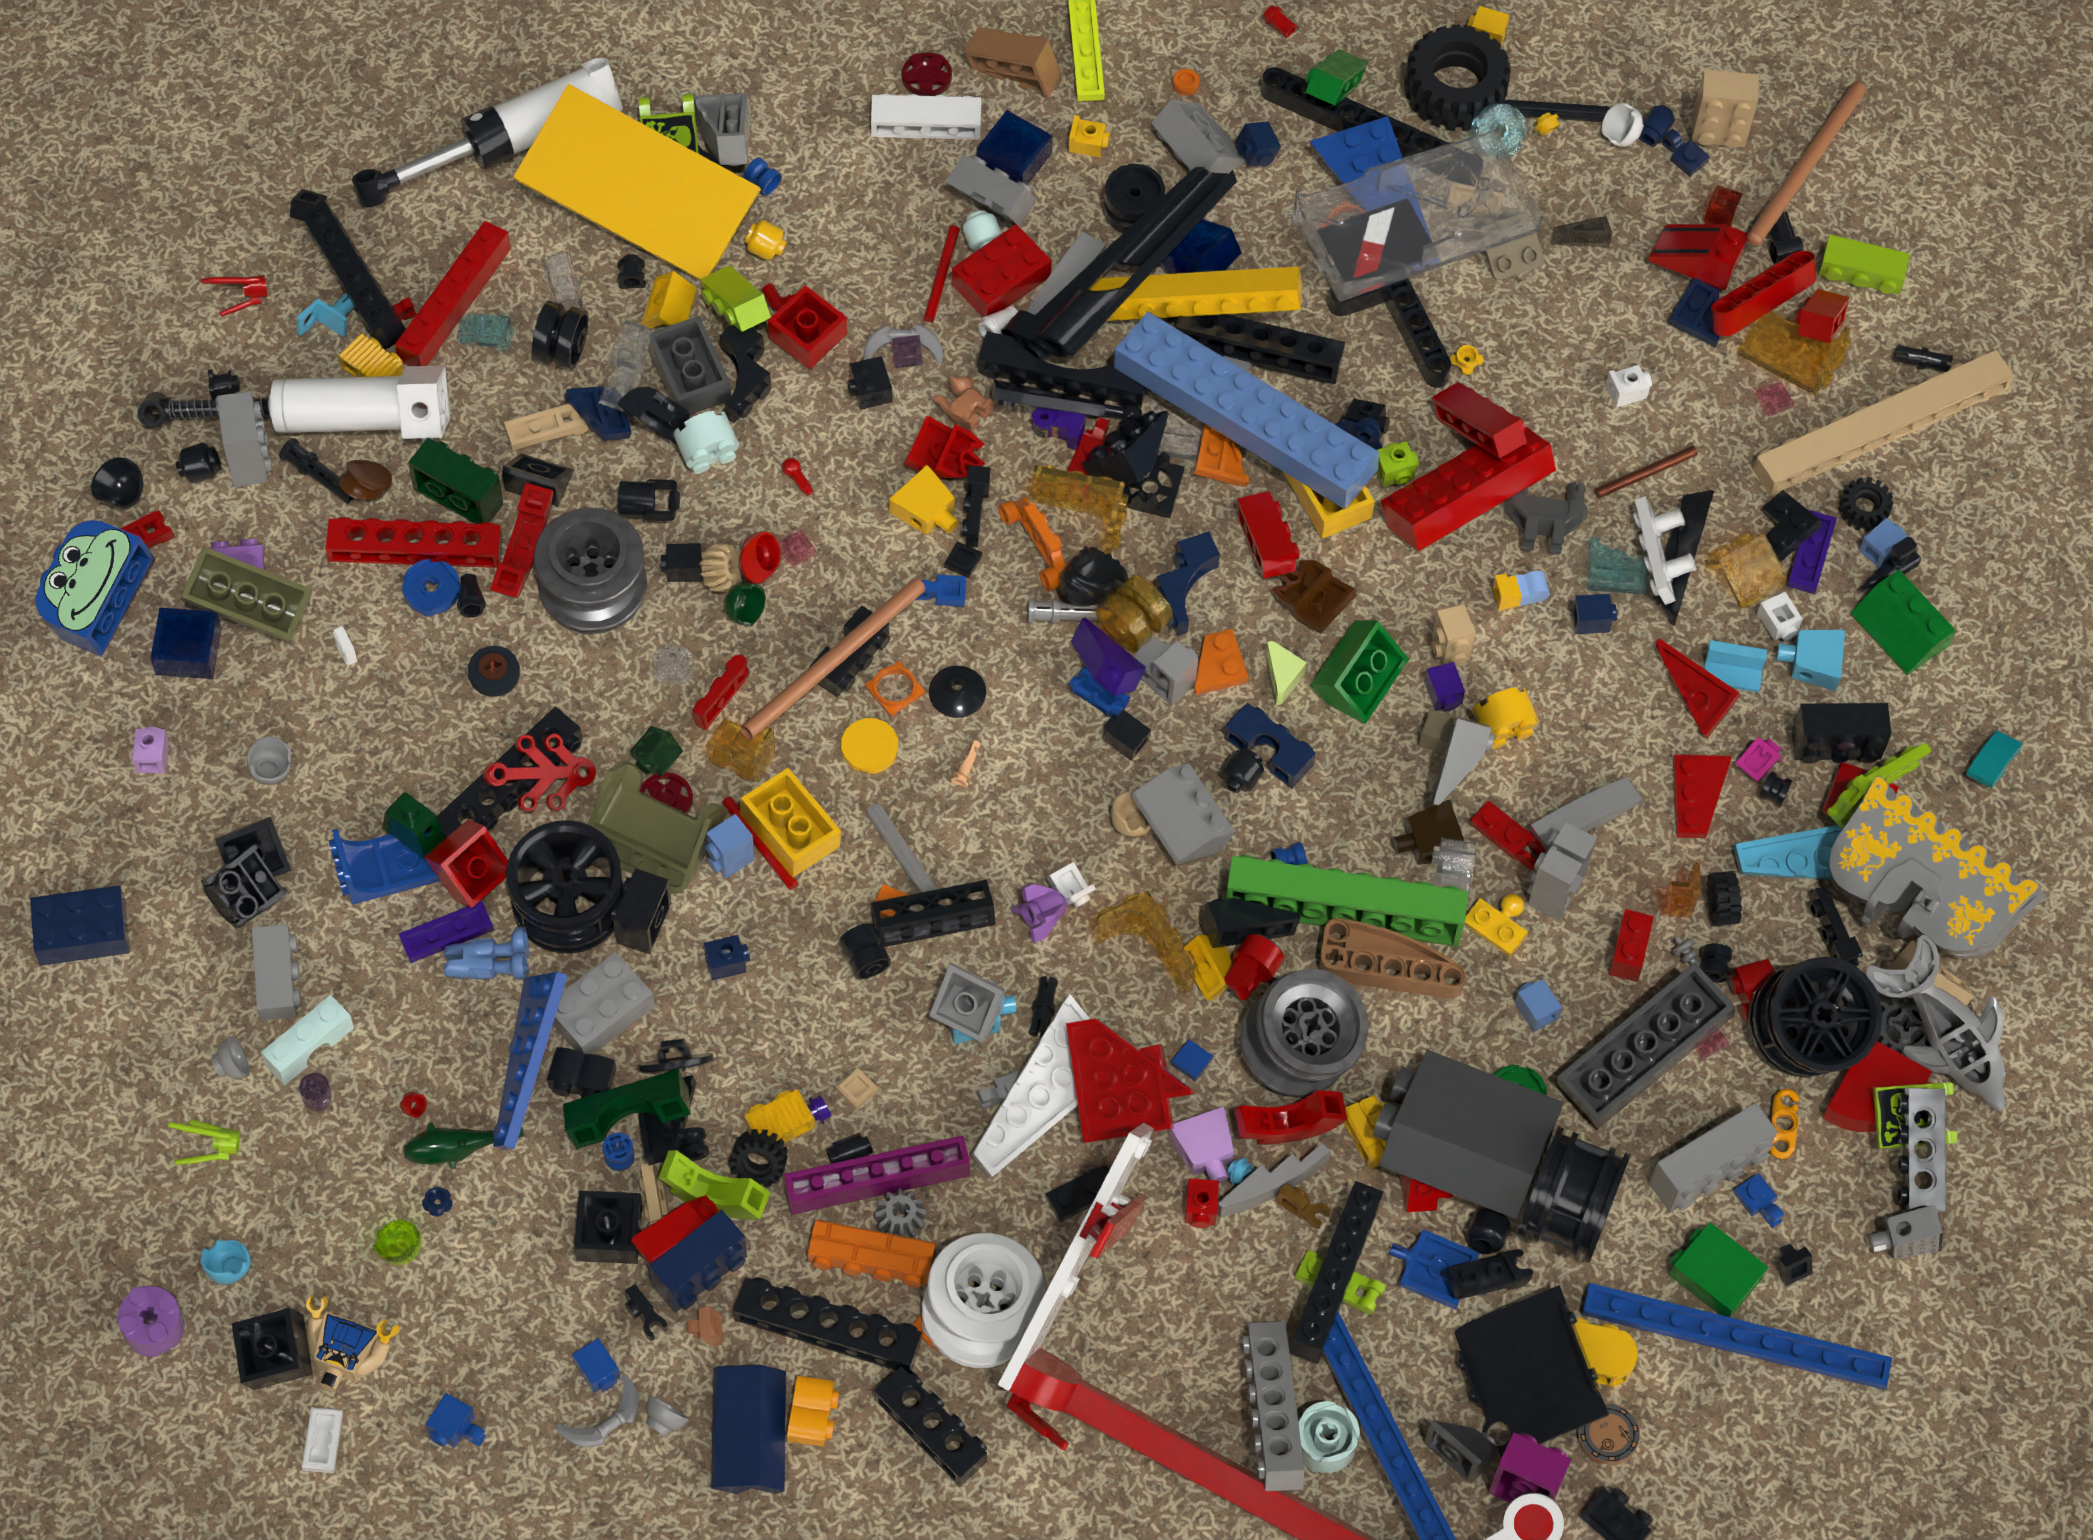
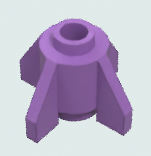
(1042, 909)

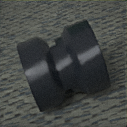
(1716, 962)

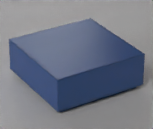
(1192, 1060)

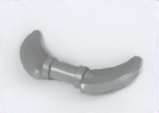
(885, 334)
(595, 1436)

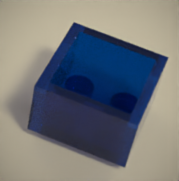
(1015, 147)
(1204, 249)
(186, 643)

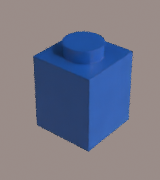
(596, 1366)

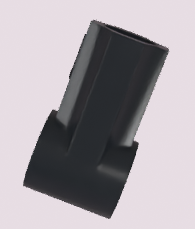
(1783, 239)

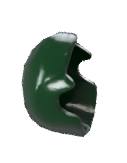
(744, 603)

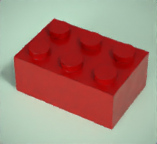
(1001, 272)

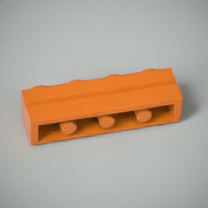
(871, 1253)

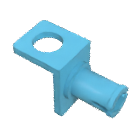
(331, 316)

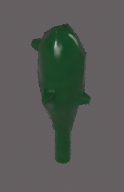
(446, 1145)

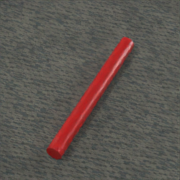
(941, 274)
(786, 878)

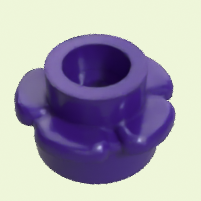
(819, 1109)

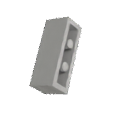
(275, 972)

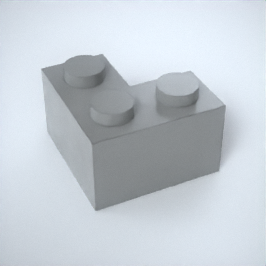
(1169, 669)

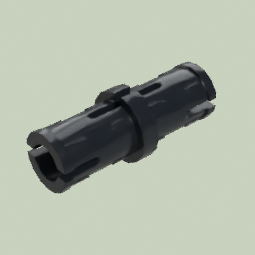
(1922, 358)
(1043, 1006)

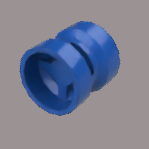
(762, 176)
(1293, 855)
(619, 1158)

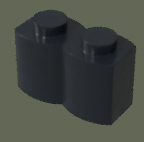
(580, 1073)

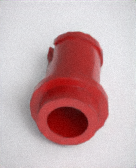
(1278, 20)

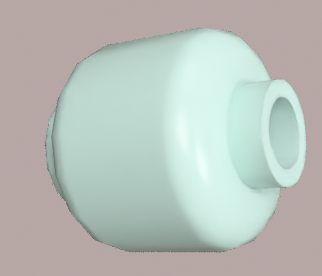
(980, 229)

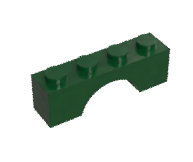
(593, 1116)

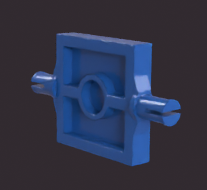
(1428, 1263)

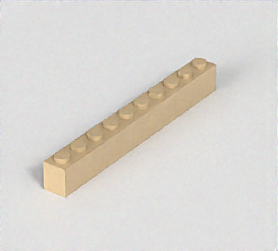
(1882, 422)

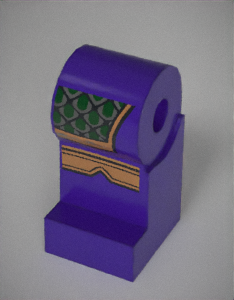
(1059, 424)

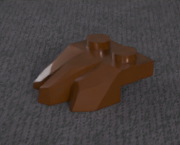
(1314, 594)

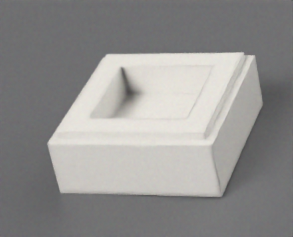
(344, 646)

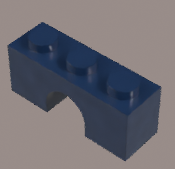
(1254, 728)

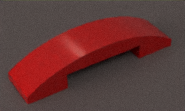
(519, 555)

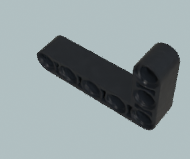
(1404, 316)

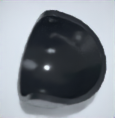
(118, 483)

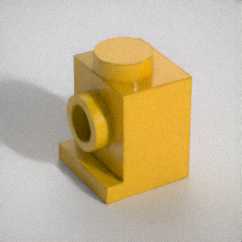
(1088, 137)

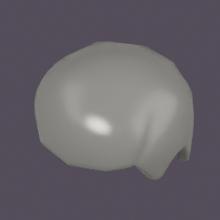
(269, 760)

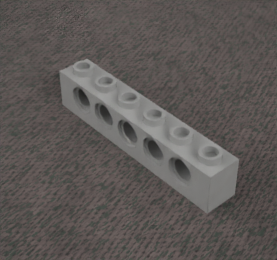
(1275, 1406)

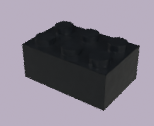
(1841, 732)

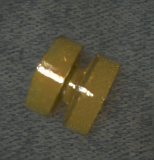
(1134, 613)

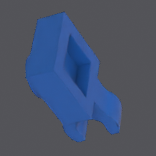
(948, 590)
(1759, 1197)

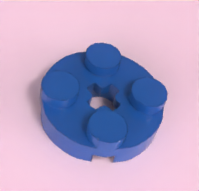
(429, 602)

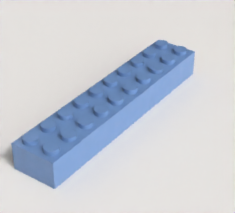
(1246, 410)

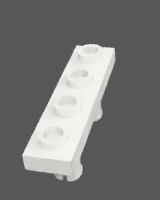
(1650, 539)

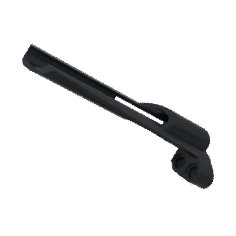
(1079, 311)

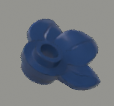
(1365, 430)

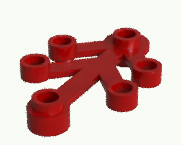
(545, 772)

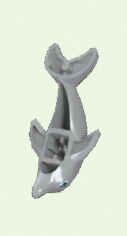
(1958, 1038)

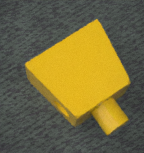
(925, 503)

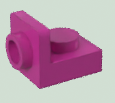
(1760, 758)

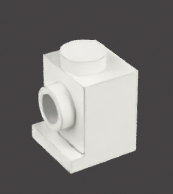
(1628, 385)
(1780, 609)

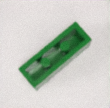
(1335, 77)

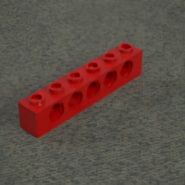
(399, 550)

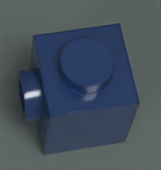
(1258, 143)
(1593, 613)
(726, 957)

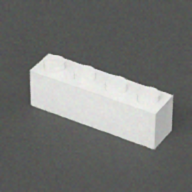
(926, 116)

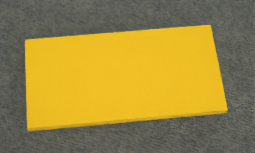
(636, 183)

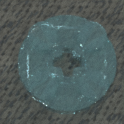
(1505, 116)

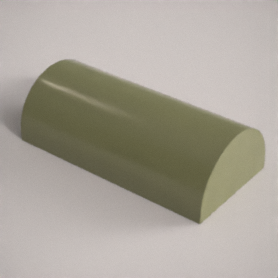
(246, 594)

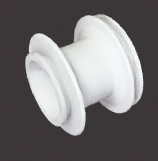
(984, 1334)

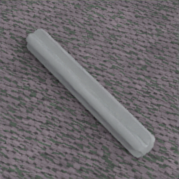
(900, 848)

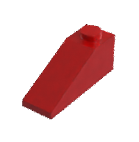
(673, 1228)

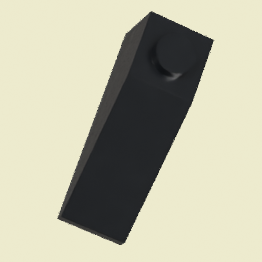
(1232, 919)

